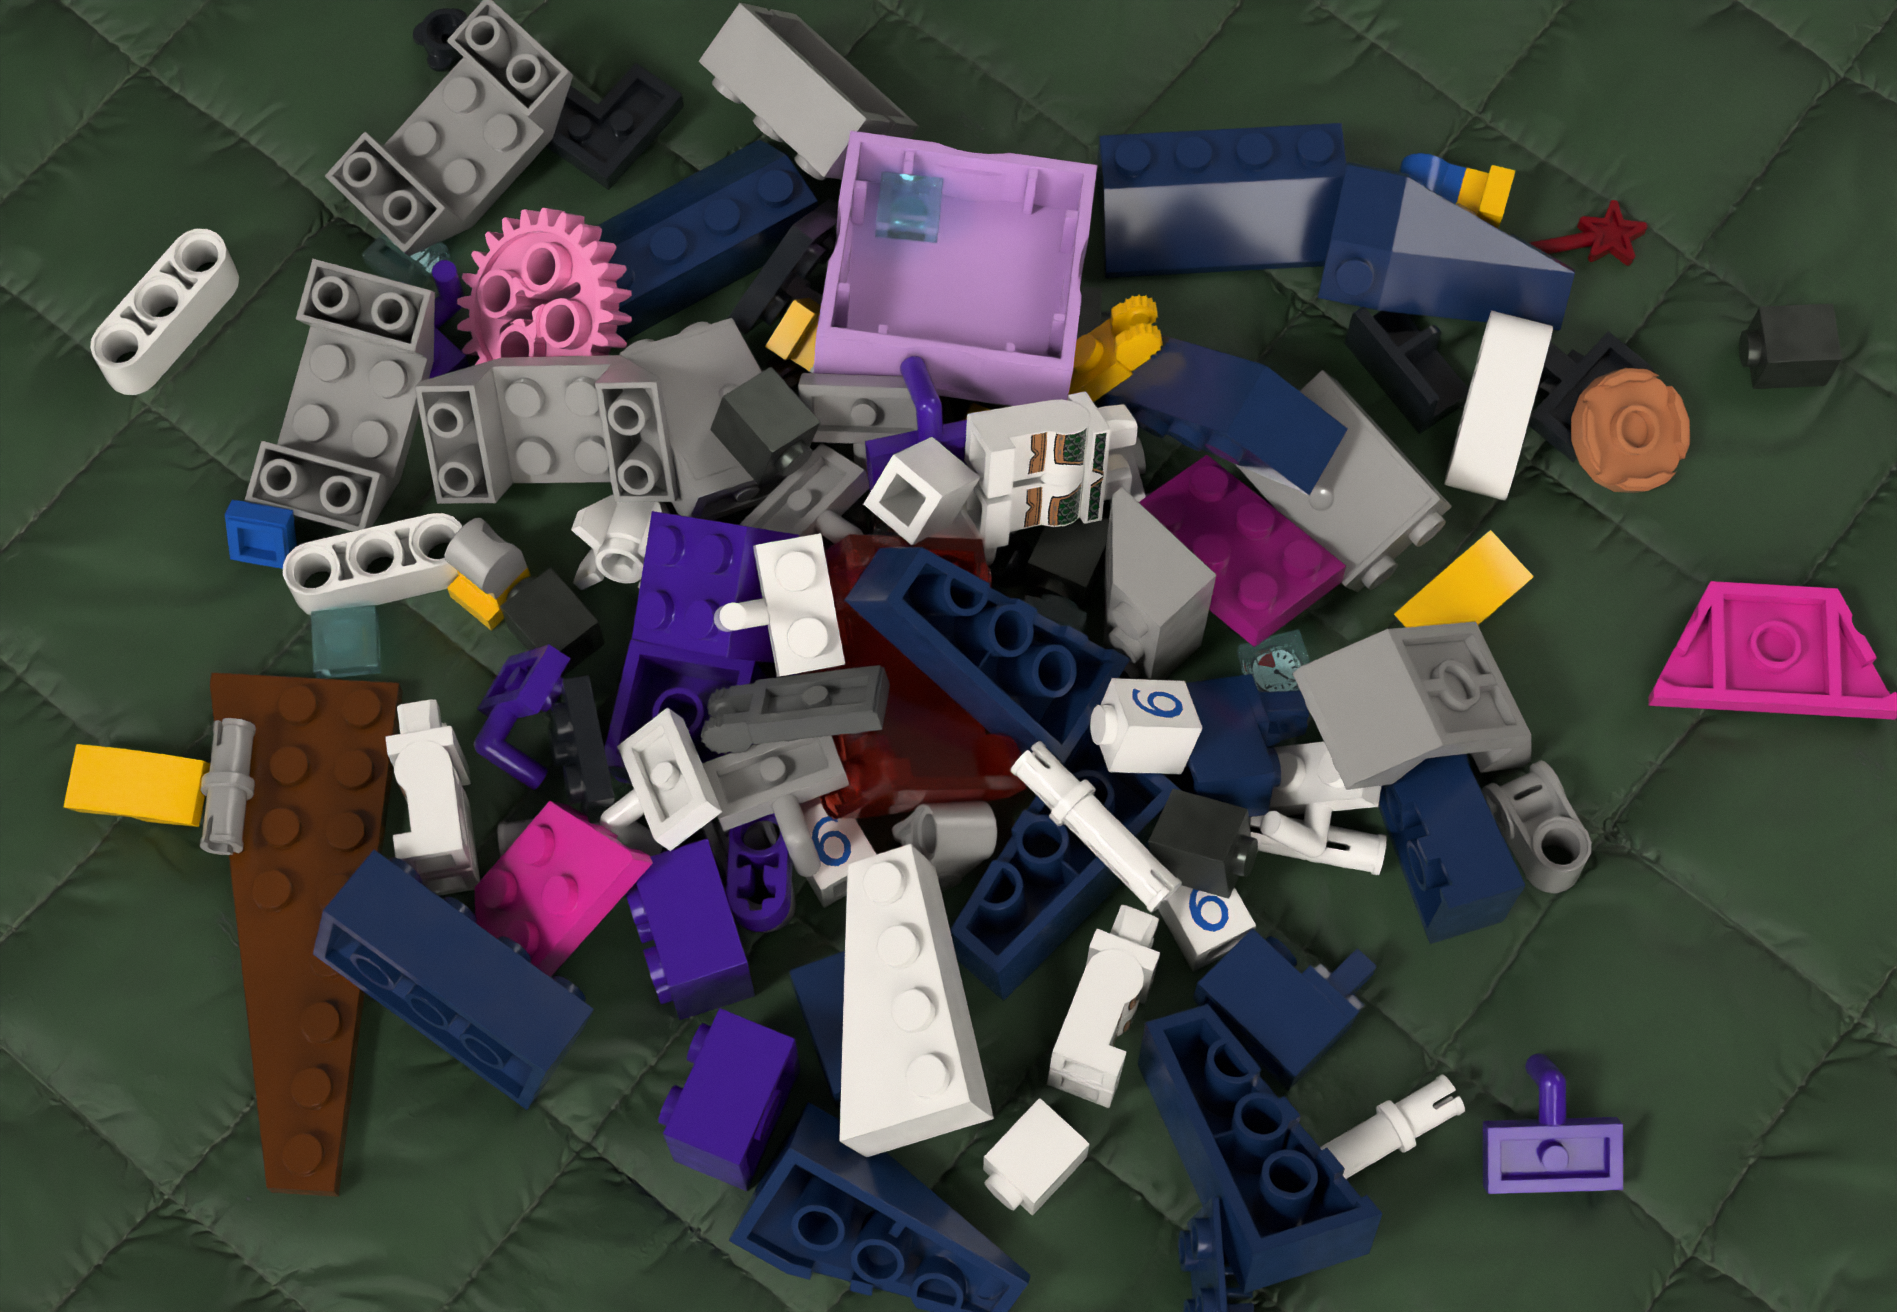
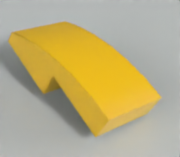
(1468, 587)
(136, 785)

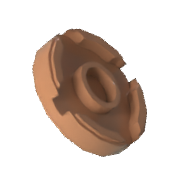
(1630, 430)

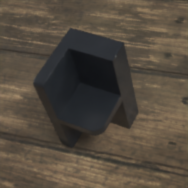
(1406, 365)

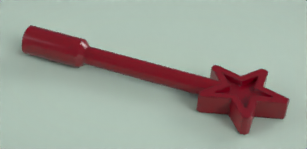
(1604, 234)

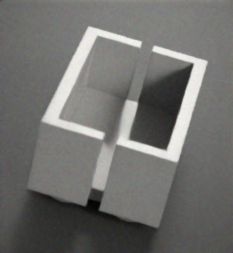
(799, 87)

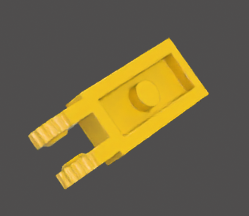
(1116, 347)

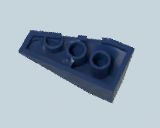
(1425, 256)
(870, 1226)

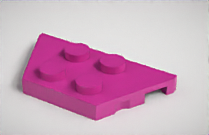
(1774, 655)
(556, 884)

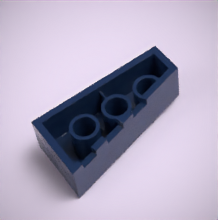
(1231, 411)
(987, 649)
(1449, 848)
(1049, 876)
(1276, 1189)

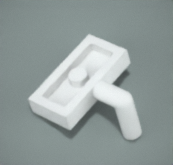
(793, 604)
(667, 788)
(1314, 789)

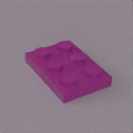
(1260, 558)

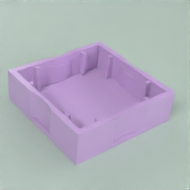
(984, 304)

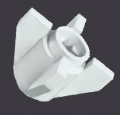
(616, 539)

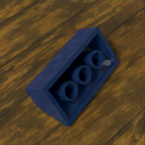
(1218, 199)
(704, 232)
(451, 977)

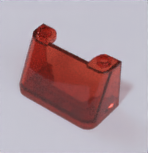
(927, 740)

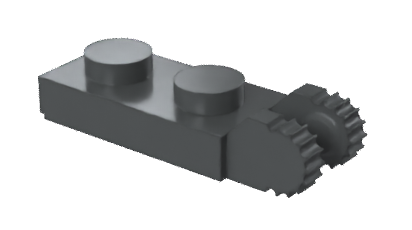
(796, 708)

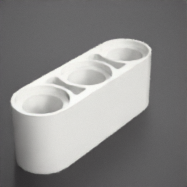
(163, 339)
(1498, 405)
(350, 554)

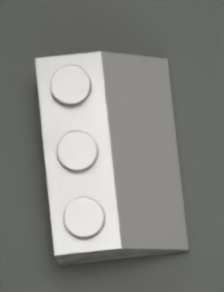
(1151, 592)

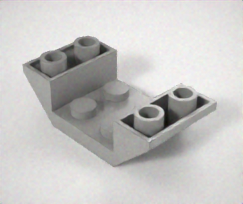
(462, 139)
(350, 398)
(547, 425)
(1413, 699)

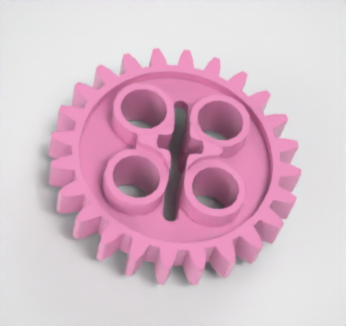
(544, 290)

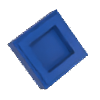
(259, 533)

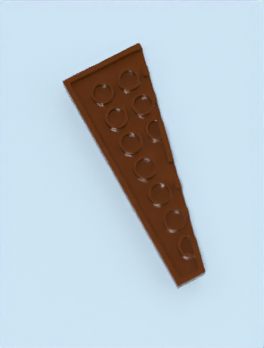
(305, 833)

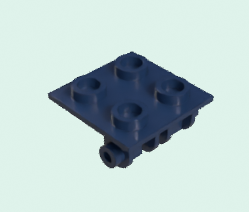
(1203, 1255)

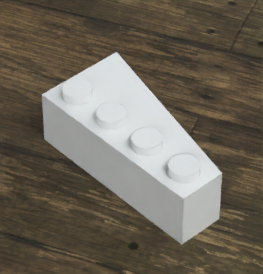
(905, 1013)

